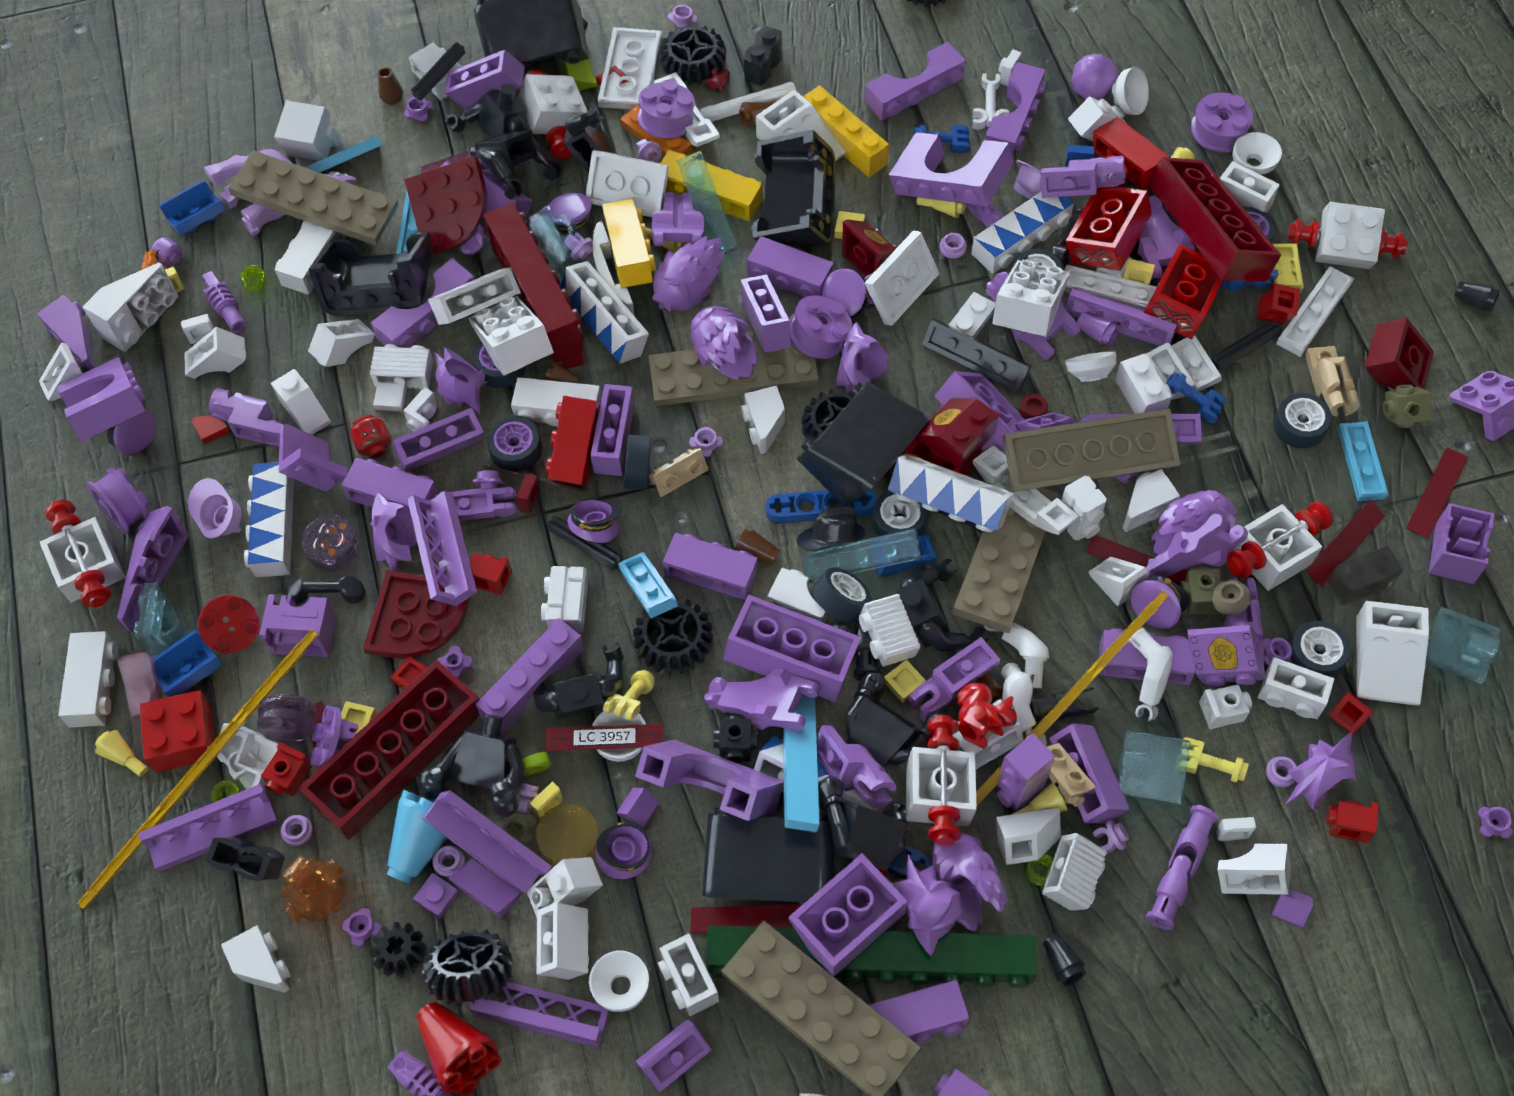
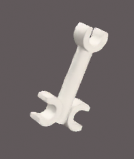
(985, 117)

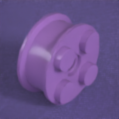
(665, 109)
(1221, 121)
(819, 326)
(119, 499)

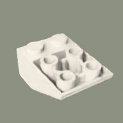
(791, 116)
(1030, 297)
(130, 305)
(511, 334)
(1391, 652)

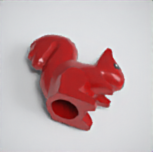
(980, 717)

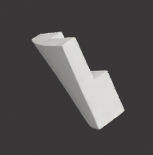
(248, 756)

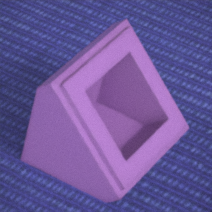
(638, 807)
(1293, 908)

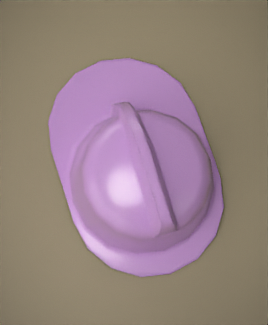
(1028, 180)
(214, 509)

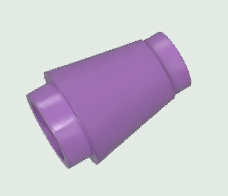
(1098, 328)

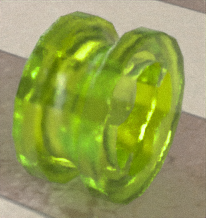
(250, 271)
(217, 790)
(1036, 878)

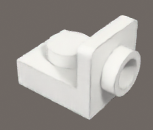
(420, 410)

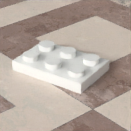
(624, 178)
(902, 278)

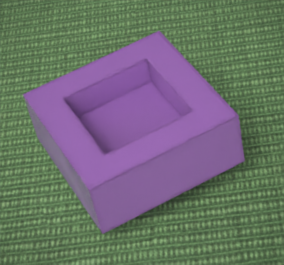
(436, 895)

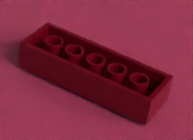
(1214, 220)
(537, 284)
(391, 749)

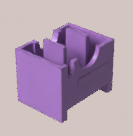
(1461, 543)
(287, 625)

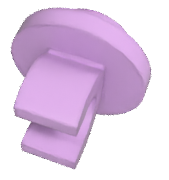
(649, 151)
(580, 246)
(527, 794)
(1116, 834)

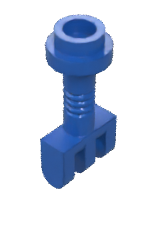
(957, 137)
(1210, 404)

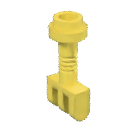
(641, 683)
(1196, 757)

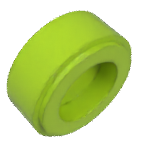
(536, 763)

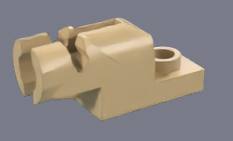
(1332, 379)

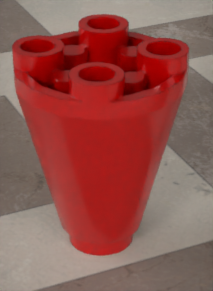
(456, 1049)

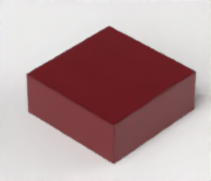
(528, 493)

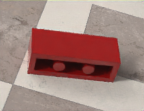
(1139, 153)
(573, 441)

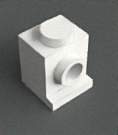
(1220, 713)

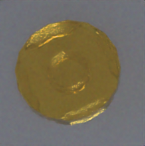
(567, 833)

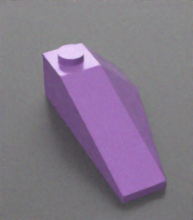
(152, 556)

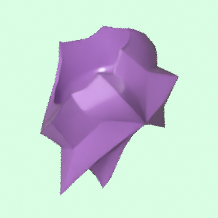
(861, 359)
(458, 380)
(392, 532)
(1323, 770)
(930, 905)

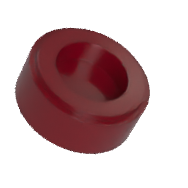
(1033, 406)

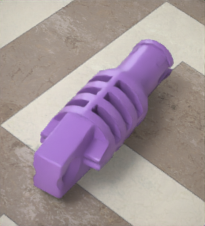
(223, 302)
(415, 1076)

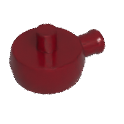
(718, 79)

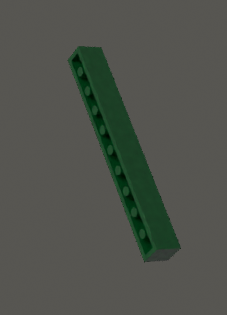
(901, 956)

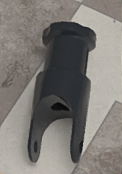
(864, 659)
(1041, 707)

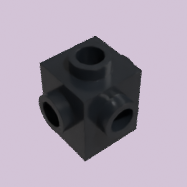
(735, 738)

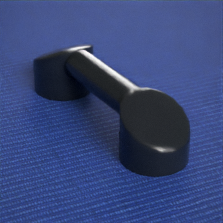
(1059, 248)
(349, 587)

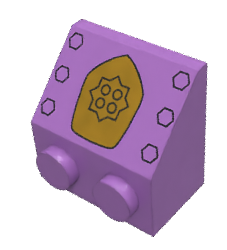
(1227, 655)

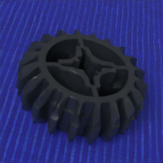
(692, 53)
(825, 404)
(663, 652)
(467, 967)

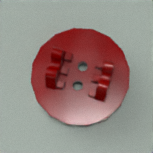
(216, 631)

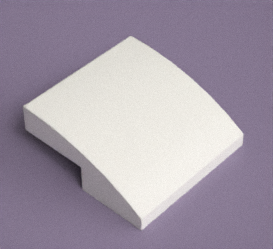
(1186, 358)

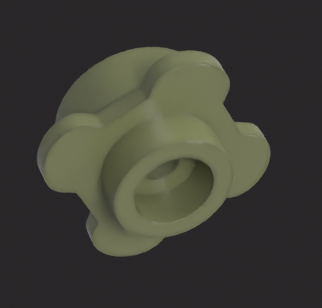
(520, 833)

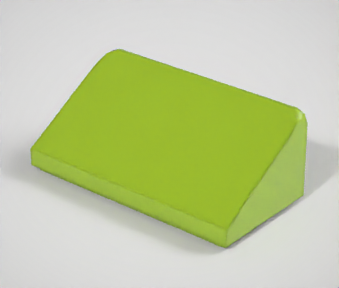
(582, 74)

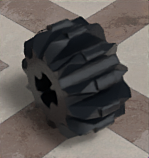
(386, 955)

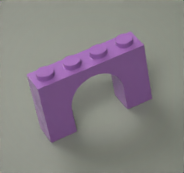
(971, 185)
(101, 398)
(745, 790)

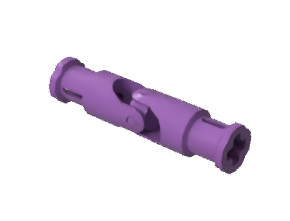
(1173, 885)

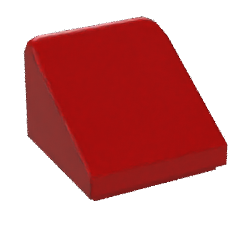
(1351, 713)

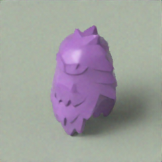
(687, 275)
(723, 342)
(1190, 514)
(970, 874)

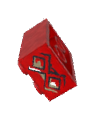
(1109, 227)
(1185, 291)

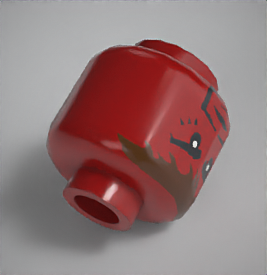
(370, 436)

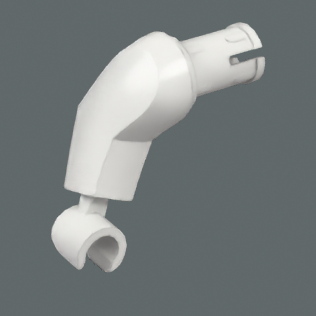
(1030, 648)
(1156, 674)
(1020, 687)

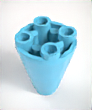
(412, 839)

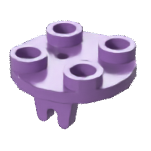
(330, 735)

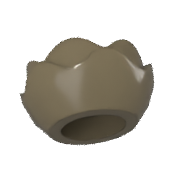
(1233, 605)

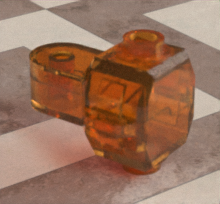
(312, 888)

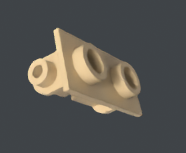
(678, 473)
(1069, 776)

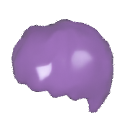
(1094, 76)

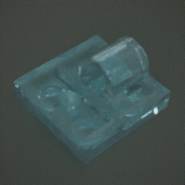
(545, 225)
(155, 618)
(1462, 645)
(1153, 766)

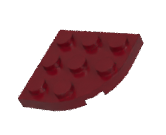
(449, 202)
(408, 620)

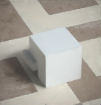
(305, 131)

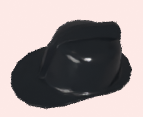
(832, 528)

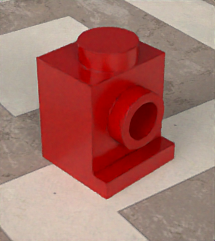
(1279, 304)
(490, 573)
(289, 780)
(1352, 820)

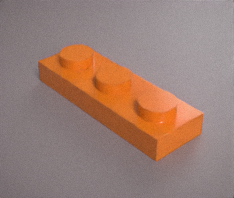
(677, 144)

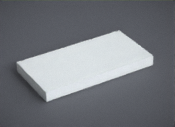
(637, 57)

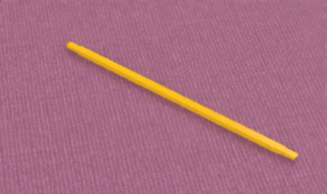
(1077, 689)
(198, 768)

